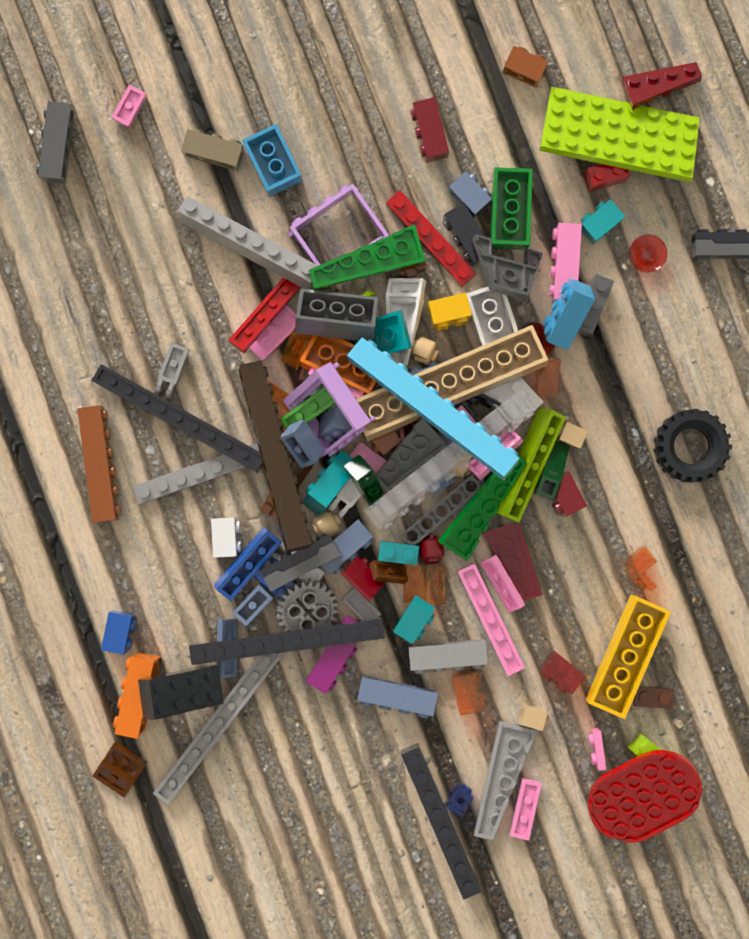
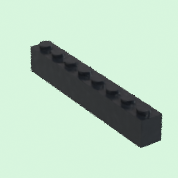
(440, 821)

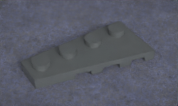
(415, 450)

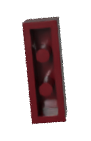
(429, 130)

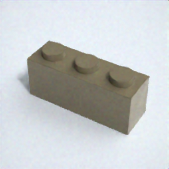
(213, 149)

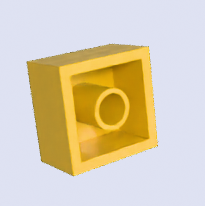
(449, 311)

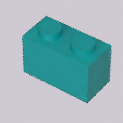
(602, 221)
(398, 553)
(414, 619)

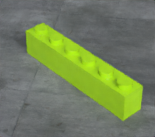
(535, 452)

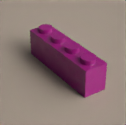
(332, 663)

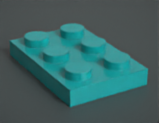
(391, 333)

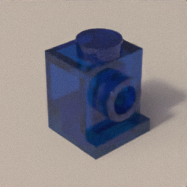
(459, 791)

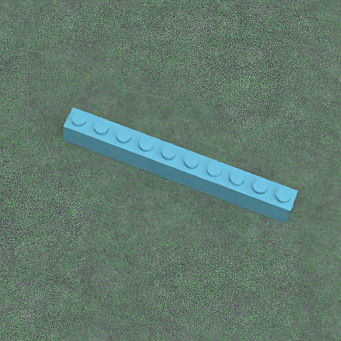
(433, 408)

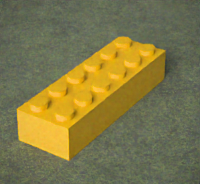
(627, 656)

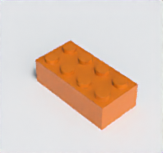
(325, 350)
(130, 717)

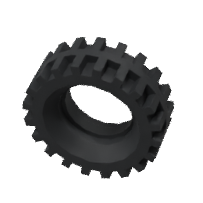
(717, 446)

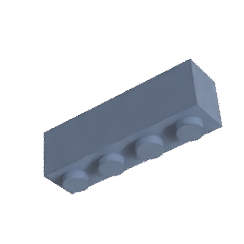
(398, 696)

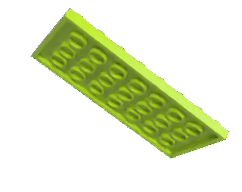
(620, 137)

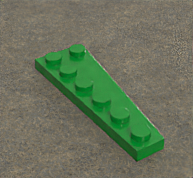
(384, 255)
(468, 526)

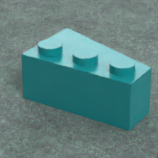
(328, 485)

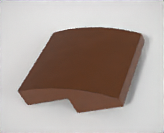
(119, 769)

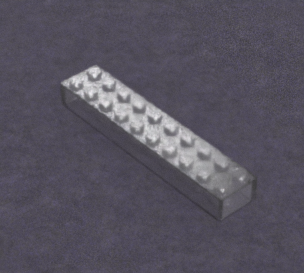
(445, 463)

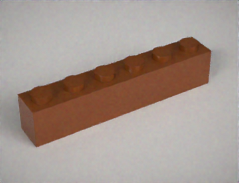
(98, 463)

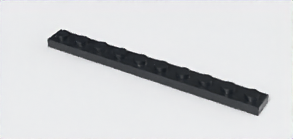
(178, 418)
(286, 641)

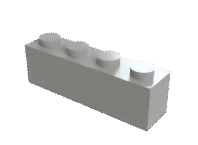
(448, 655)

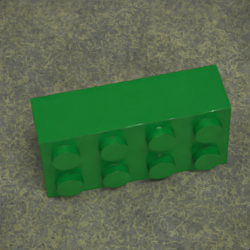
(511, 208)

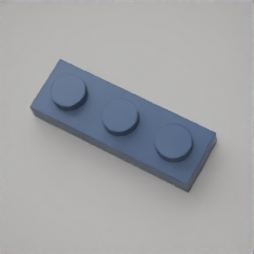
(225, 631)

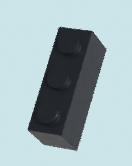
(463, 228)

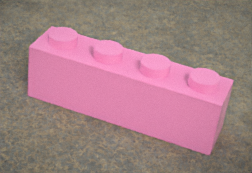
(565, 256)

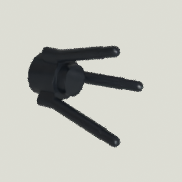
(471, 400)

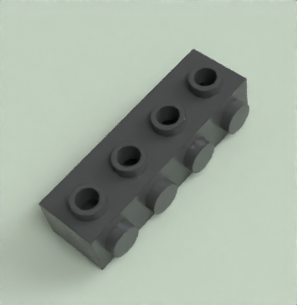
(56, 142)

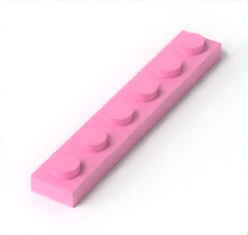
(491, 619)

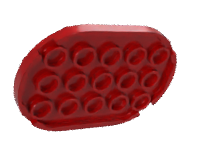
(645, 796)

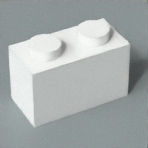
(225, 537)

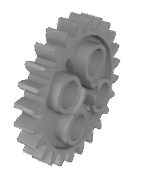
(321, 598)

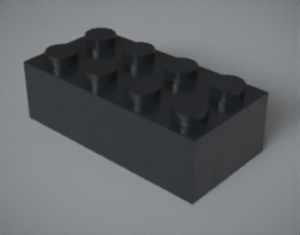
(180, 692)

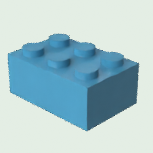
(272, 160)
(568, 313)

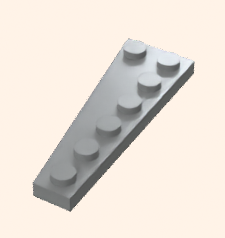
(506, 762)

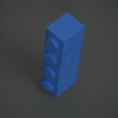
(247, 563)

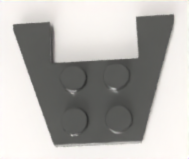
(504, 274)

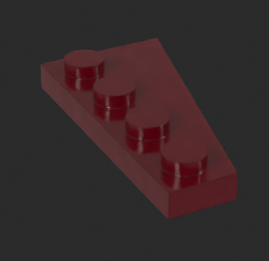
(512, 551)

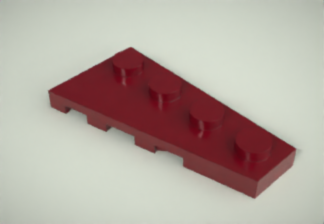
(651, 84)

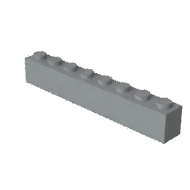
(246, 242)

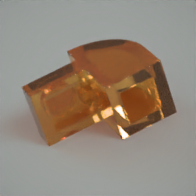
(636, 566)

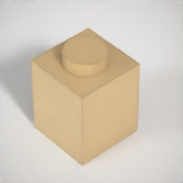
(572, 435)
(533, 717)

